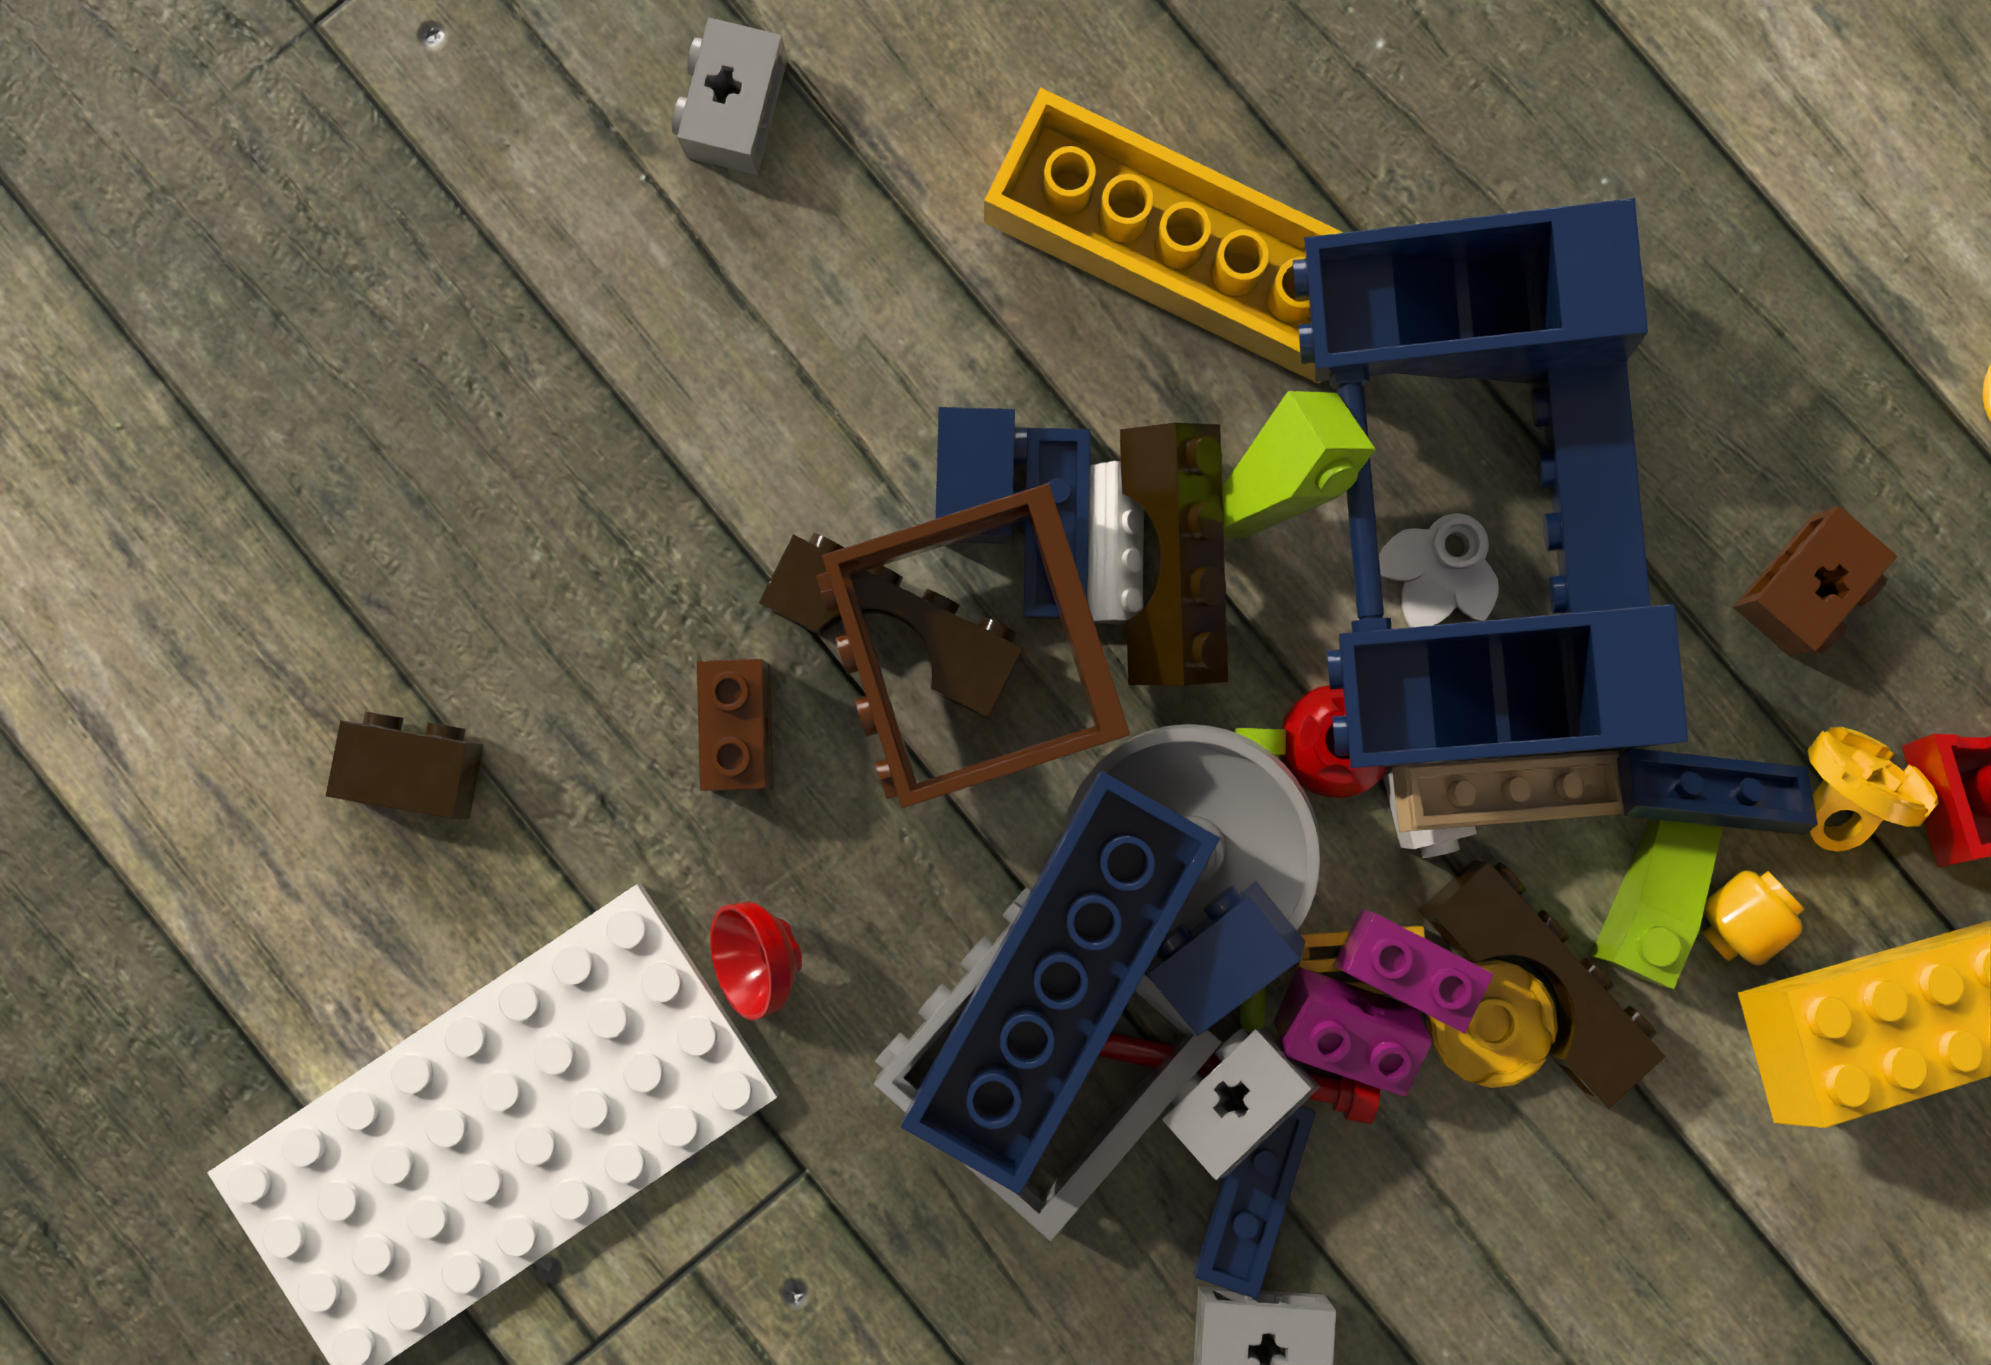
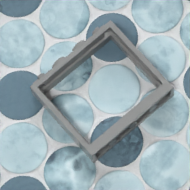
(1111, 1142)

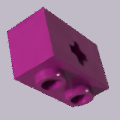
(1413, 970)
(1352, 1032)

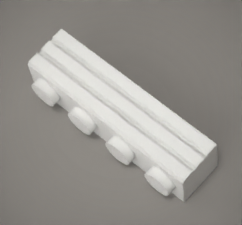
(1113, 548)

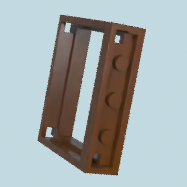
(859, 653)

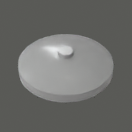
(1235, 794)

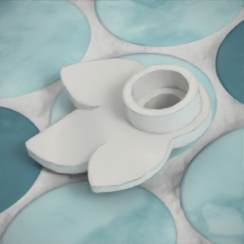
(1434, 578)

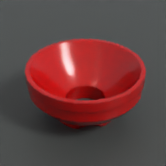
(1307, 749)
(753, 958)

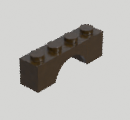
(1178, 481)
(966, 659)
(1596, 1039)

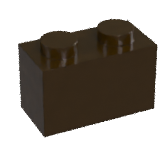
(405, 769)

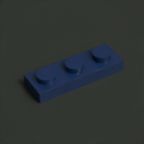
(1063, 461)
(1716, 791)
(1252, 1209)

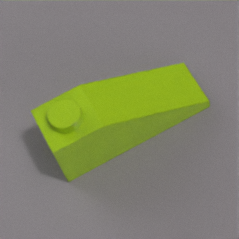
(1295, 463)
(1660, 902)

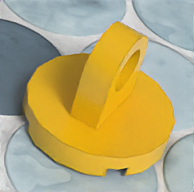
(1865, 781)

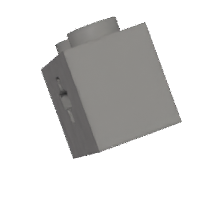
(736, 131)
(1226, 1137)
(1235, 1322)

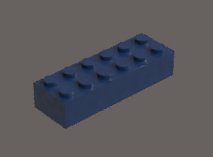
(1059, 982)

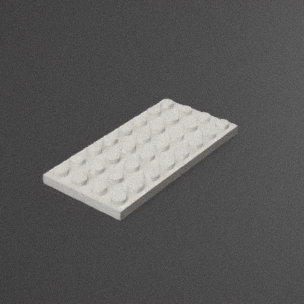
(493, 1134)

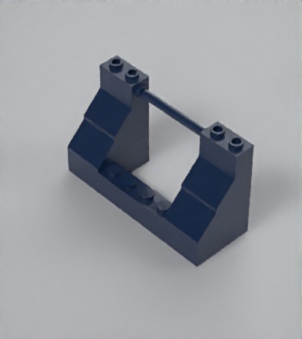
(1527, 303)

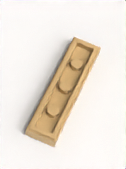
(1506, 790)

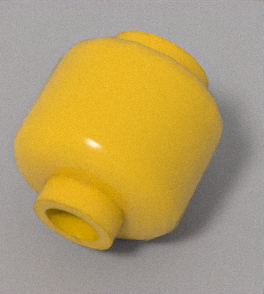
(1752, 917)

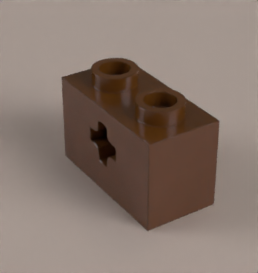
(1784, 596)
(735, 725)

